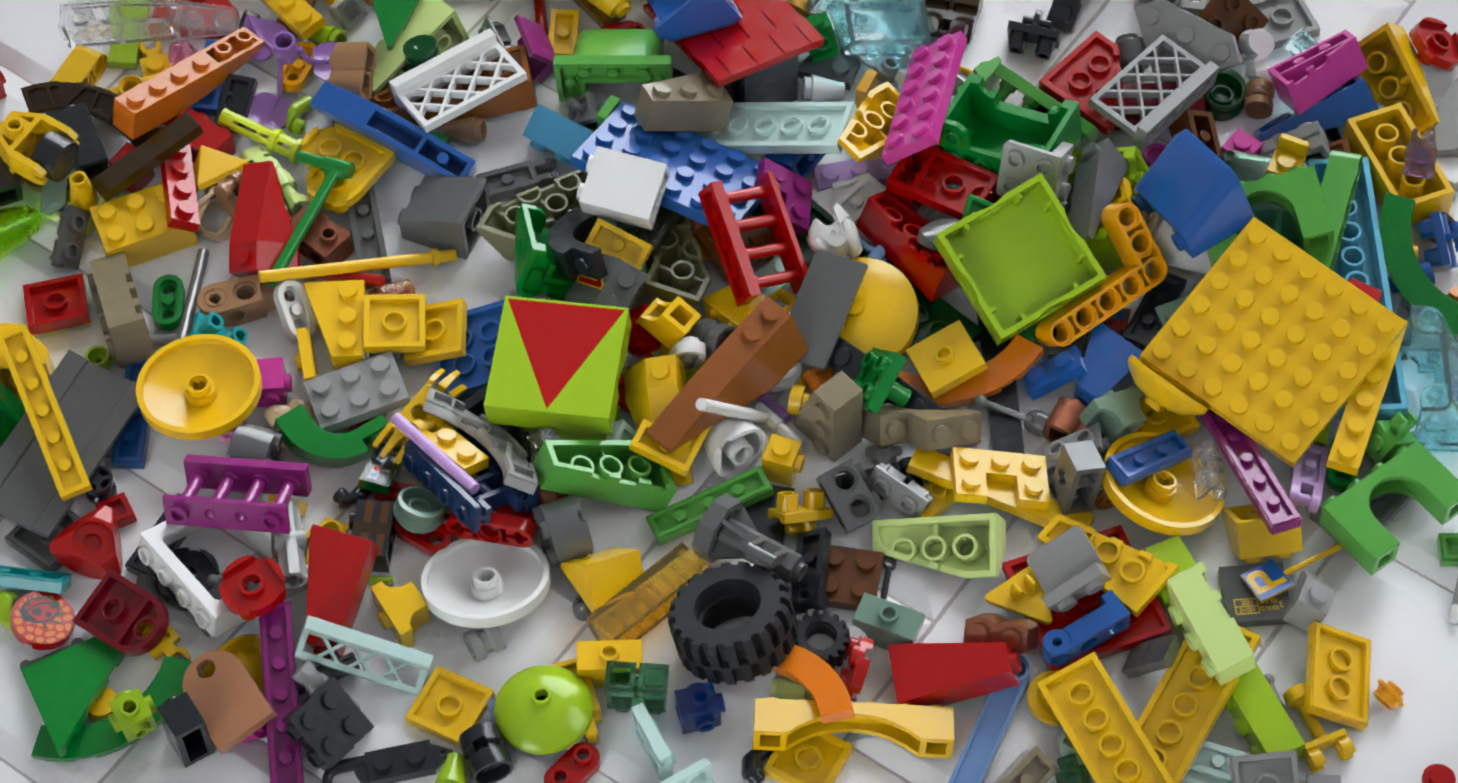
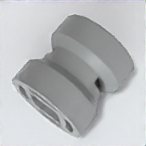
(481, 642)

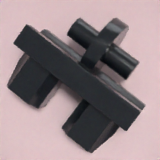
(1034, 31)

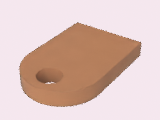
(227, 699)

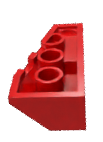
(259, 222)

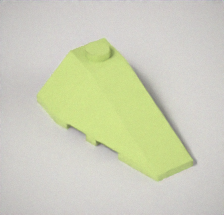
(955, 544)

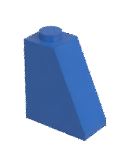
(1105, 365)

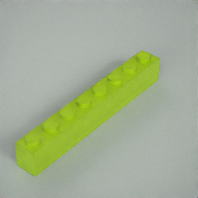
(1253, 703)

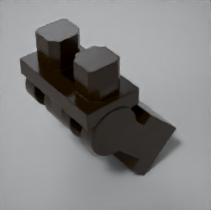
(954, 15)

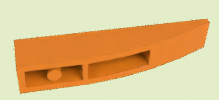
(182, 84)

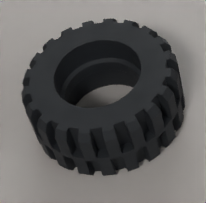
(738, 651)

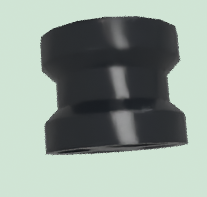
(101, 477)

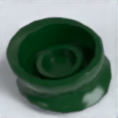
(1226, 96)

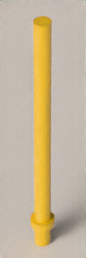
(433, 257)

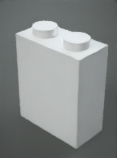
(623, 187)

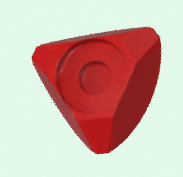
(90, 544)

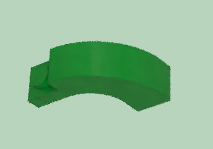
(323, 447)

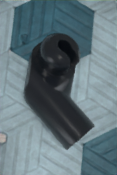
(347, 500)
(752, 764)

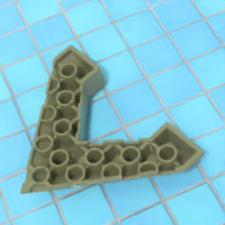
(672, 272)

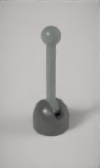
(1033, 420)

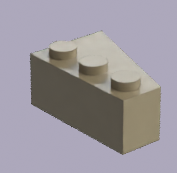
(833, 417)

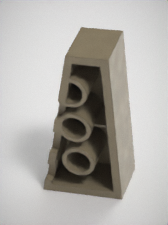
(121, 309)

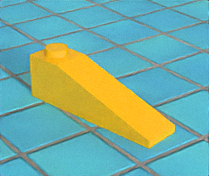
(1396, 74)
(870, 125)

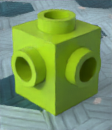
(133, 714)

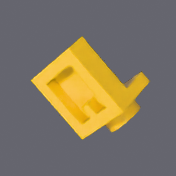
(1288, 154)

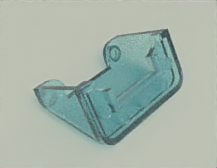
(1435, 351)

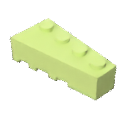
(429, 18)

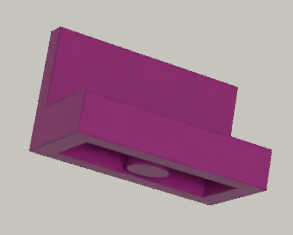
(538, 48)

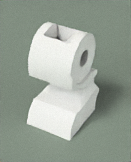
(1257, 46)

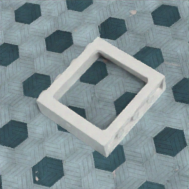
(171, 572)

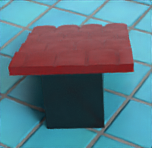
(757, 54)

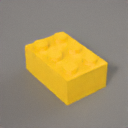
(139, 227)

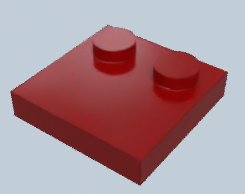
(56, 304)

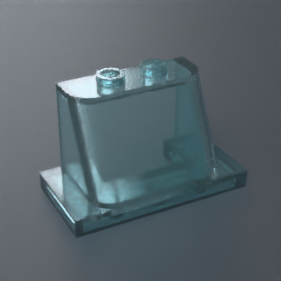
(877, 26)

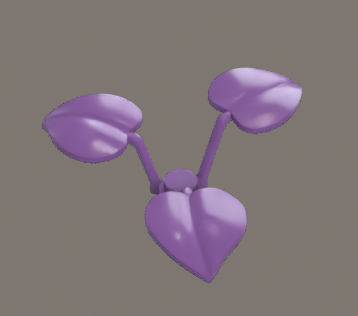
(271, 109)

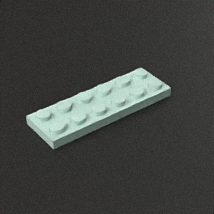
(785, 127)

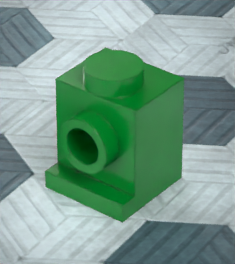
(824, 27)

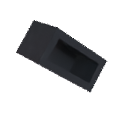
(185, 729)

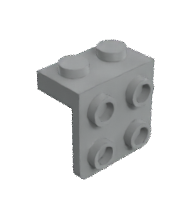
(1024, 162)
(1068, 569)

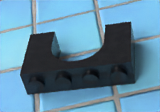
(91, 157)

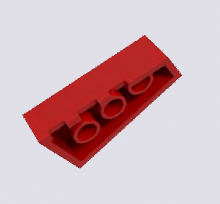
(896, 229)

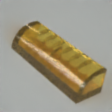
(647, 598)

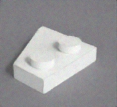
(849, 195)

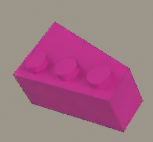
(1317, 71)

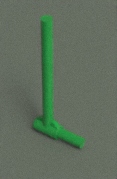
(334, 170)

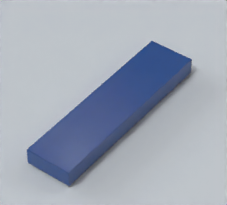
(132, 443)

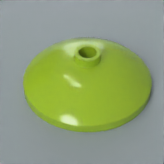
(544, 724)

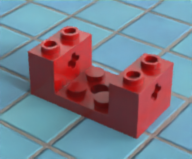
(924, 179)

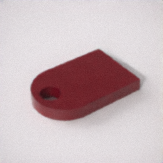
(120, 613)

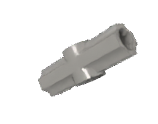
(291, 550)

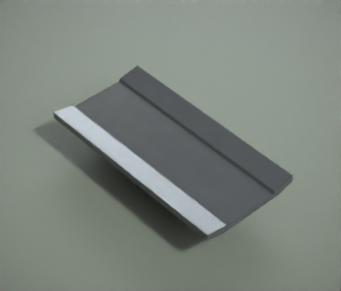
(96, 412)

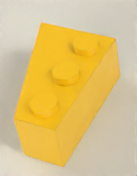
(339, 319)

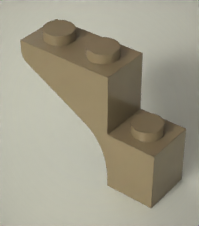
(922, 428)

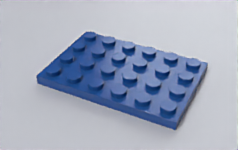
(690, 160)

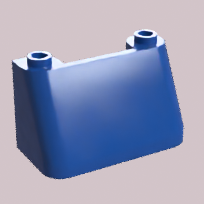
(692, 17)
(1193, 195)

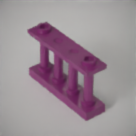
(241, 475)

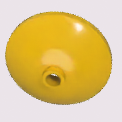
(1162, 392)

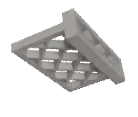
(1175, 101)

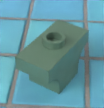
(1117, 413)
(887, 621)

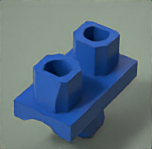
(1438, 227)

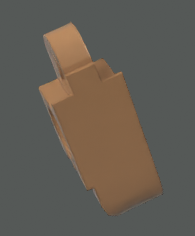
(230, 301)

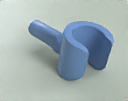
(875, 253)

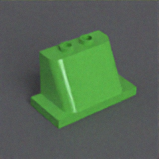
(611, 58)

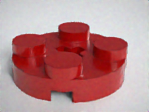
(1435, 44)
(257, 602)
(858, 665)

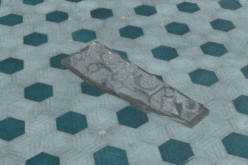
(141, 21)

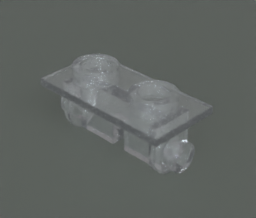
(1207, 471)

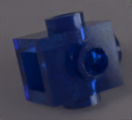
(699, 707)

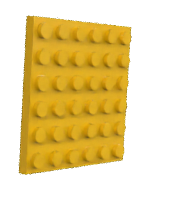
(1273, 341)

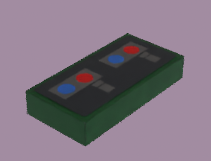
(380, 473)

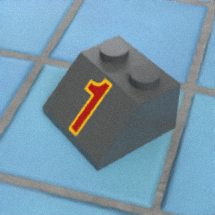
(616, 289)

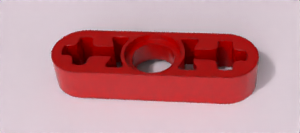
(510, 530)

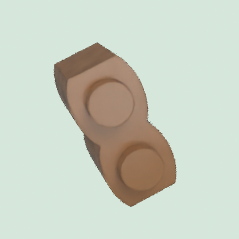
(353, 67)

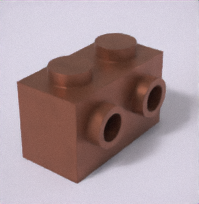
(324, 240)

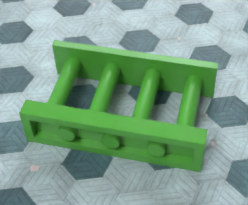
(1034, 97)

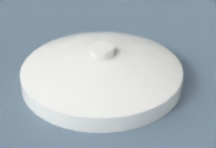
(484, 583)

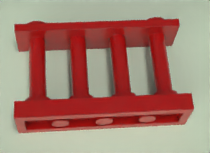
(730, 245)

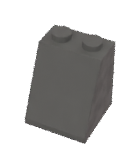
(445, 213)

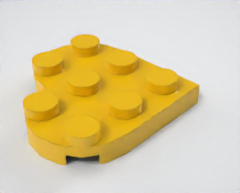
(339, 142)

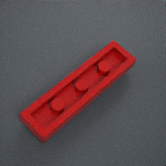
(180, 191)

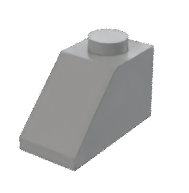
(1309, 601)

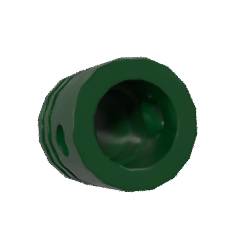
(419, 50)

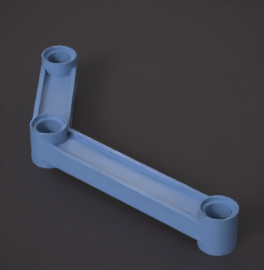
(990, 730)

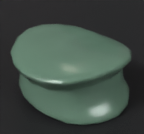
(418, 510)

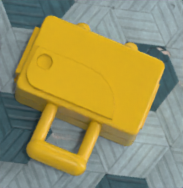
(723, 307)

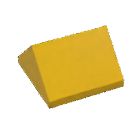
(603, 574)

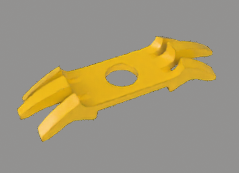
(418, 400)

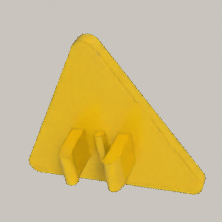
(1021, 596)

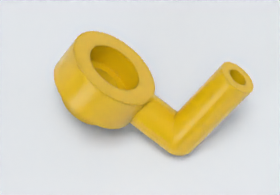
(797, 397)

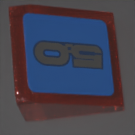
(1118, 321)

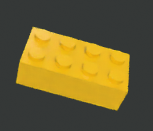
(1383, 139)

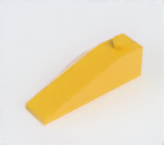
(650, 389)

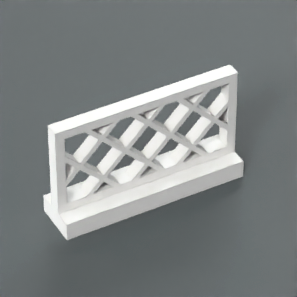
(451, 68)

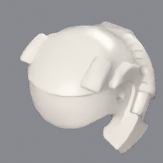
(839, 238)

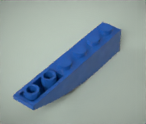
(408, 141)

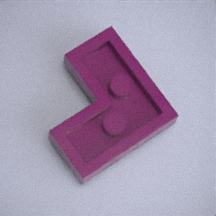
(795, 193)

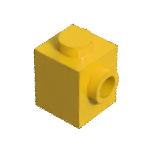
(783, 459)

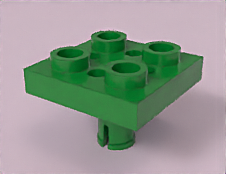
(878, 379)

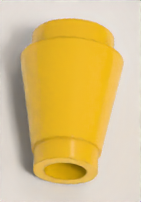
(82, 192)

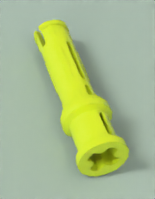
(272, 144)

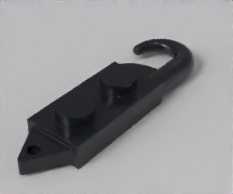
(392, 763)

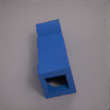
(1087, 632)

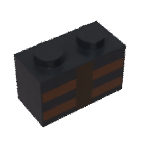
(375, 522)

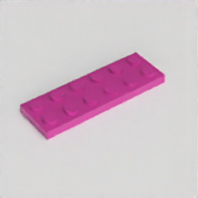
(924, 97)

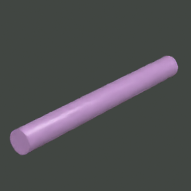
(435, 453)

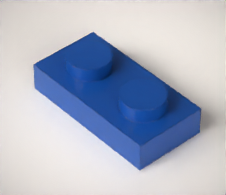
(1054, 373)

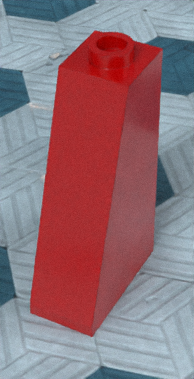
(337, 579)
(951, 671)

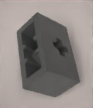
(1077, 477)

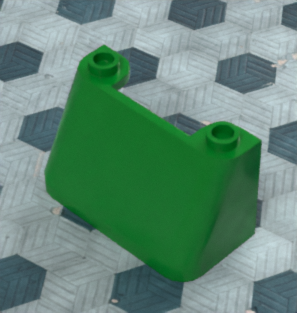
(533, 262)

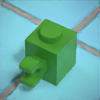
(1390, 436)

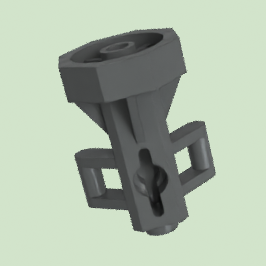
(730, 534)

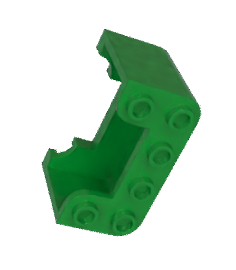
(981, 125)

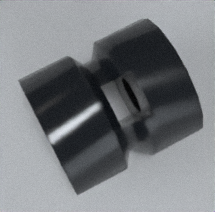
(485, 753)

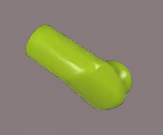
(294, 117)
(7, 600)

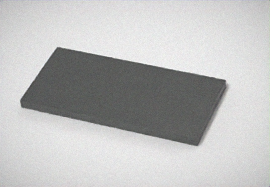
(825, 304)

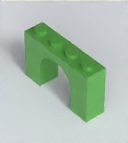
(1297, 193)
(1409, 472)

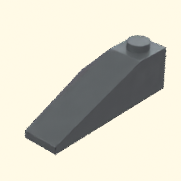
(1095, 185)

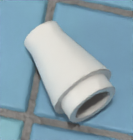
(821, 89)

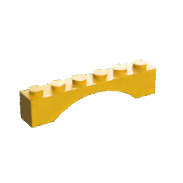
(918, 728)

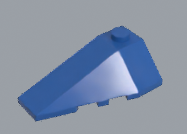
(1331, 112)

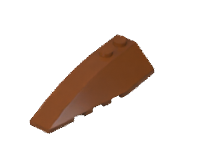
(512, 100)
(738, 372)

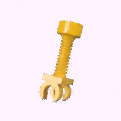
(1312, 752)

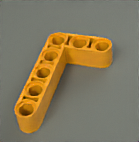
(1112, 288)

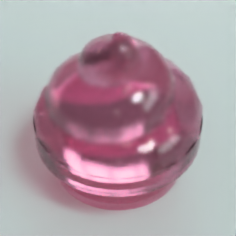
(180, 50)

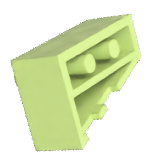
(1209, 625)

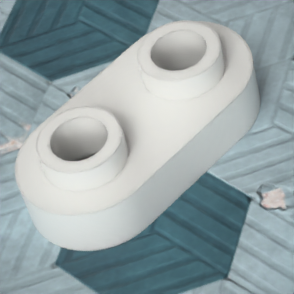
(296, 310)
(690, 352)

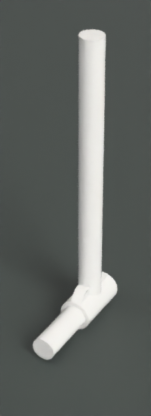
(758, 414)

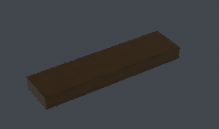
(147, 156)

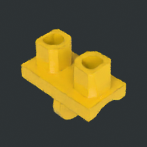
(800, 517)

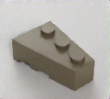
(683, 105)

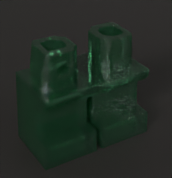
(627, 688)

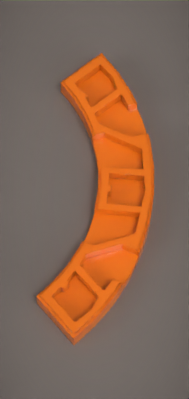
(1001, 371)
(821, 683)

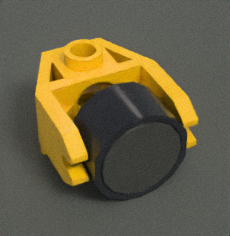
(49, 141)

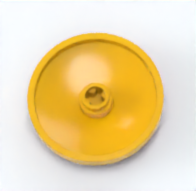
(884, 310)
(199, 387)
(1163, 500)

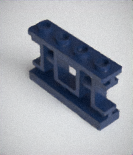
(456, 497)

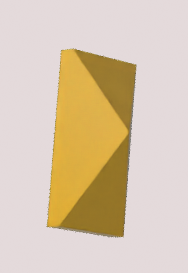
(214, 166)

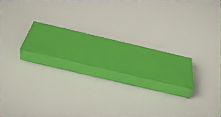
(684, 515)

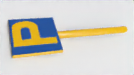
(1269, 580)

